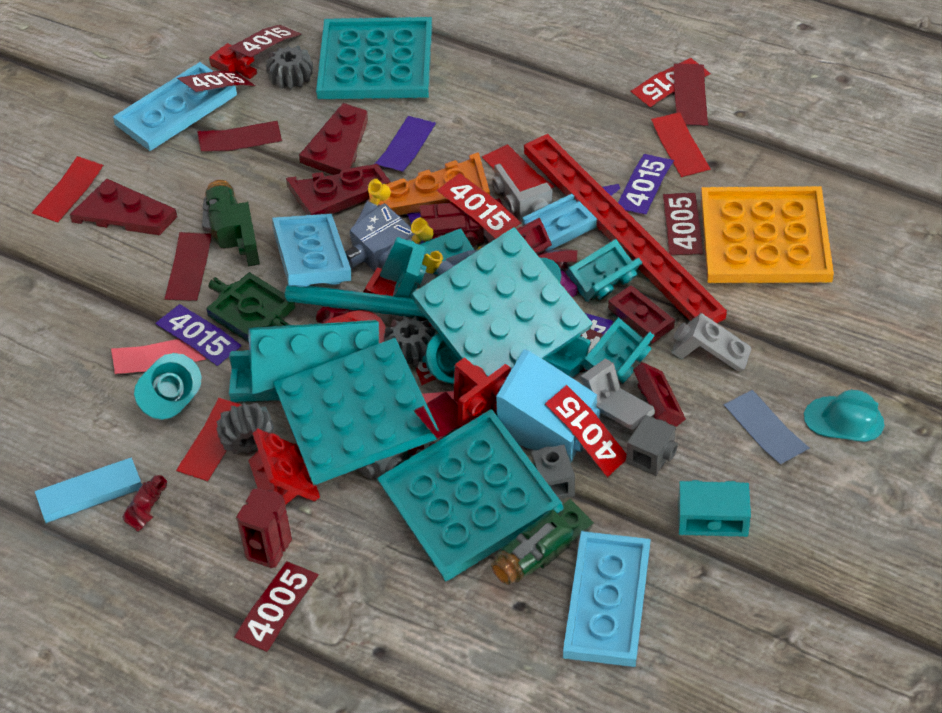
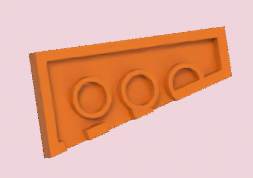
(409, 195)

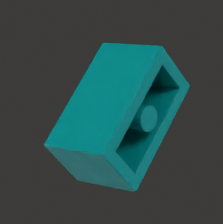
(714, 508)

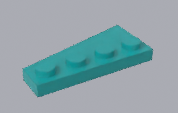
(291, 349)

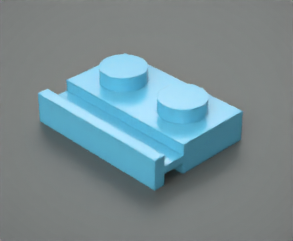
(564, 220)

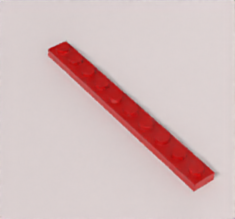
(618, 224)

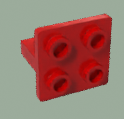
(475, 391)
(281, 468)

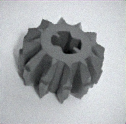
(289, 67)
(412, 337)
(237, 427)

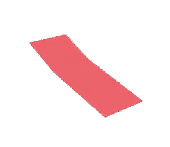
(142, 358)

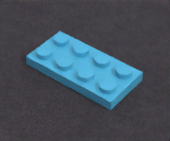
(170, 109)
(311, 250)
(607, 599)

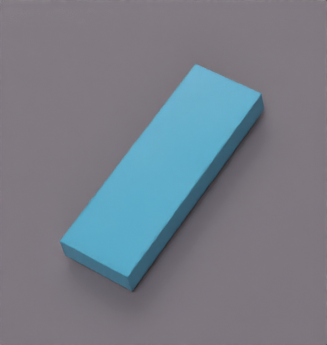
(88, 490)

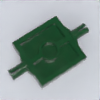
(248, 305)

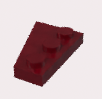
(336, 141)
(335, 192)
(124, 207)

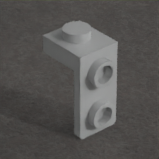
(519, 202)
(714, 339)
(612, 399)

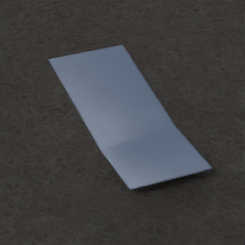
(765, 427)

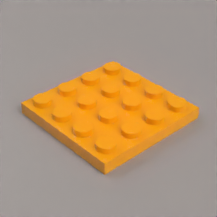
(766, 235)

